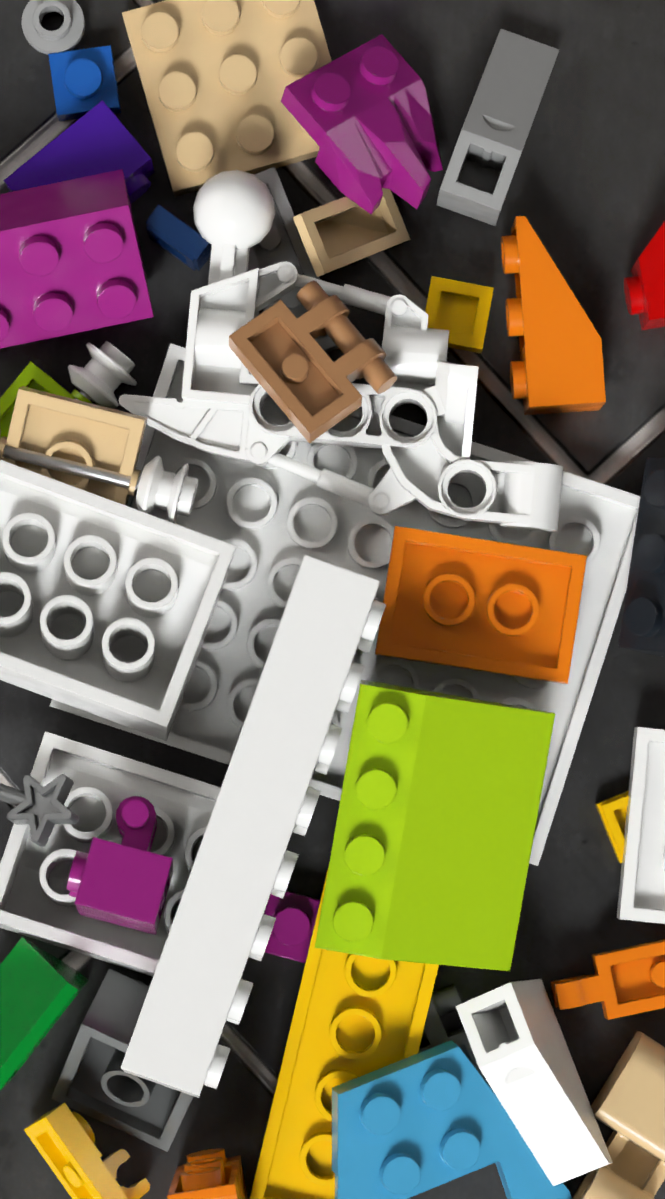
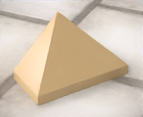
(347, 233)

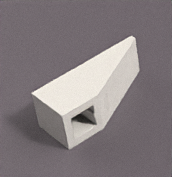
(535, 1077)

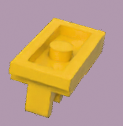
(70, 1151)

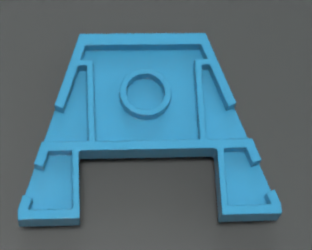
(425, 1127)

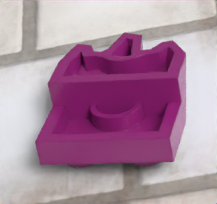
(369, 123)

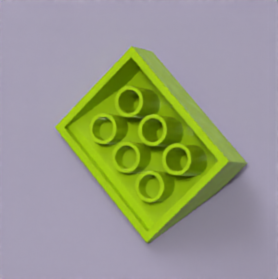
(434, 828)

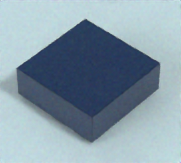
(178, 238)

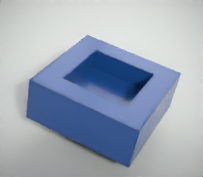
(83, 80)

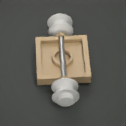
(93, 451)

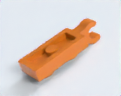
(624, 982)

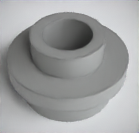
(54, 41)

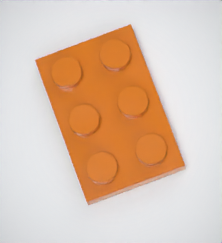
(481, 605)

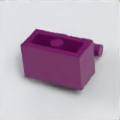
(124, 880)

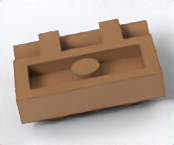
(299, 372)

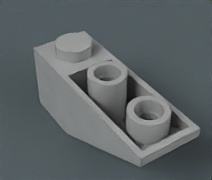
(497, 127)

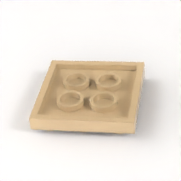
(219, 82)

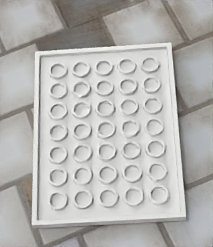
(283, 516)

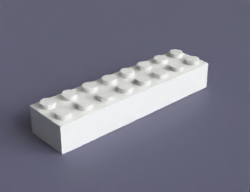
(250, 827)

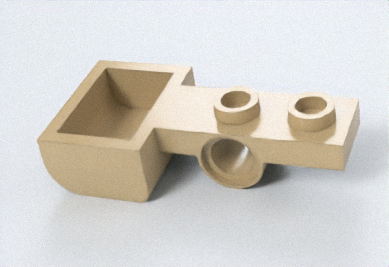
(635, 1109)

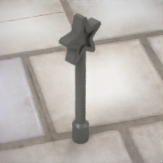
(40, 806)

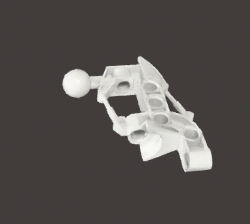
(226, 402)

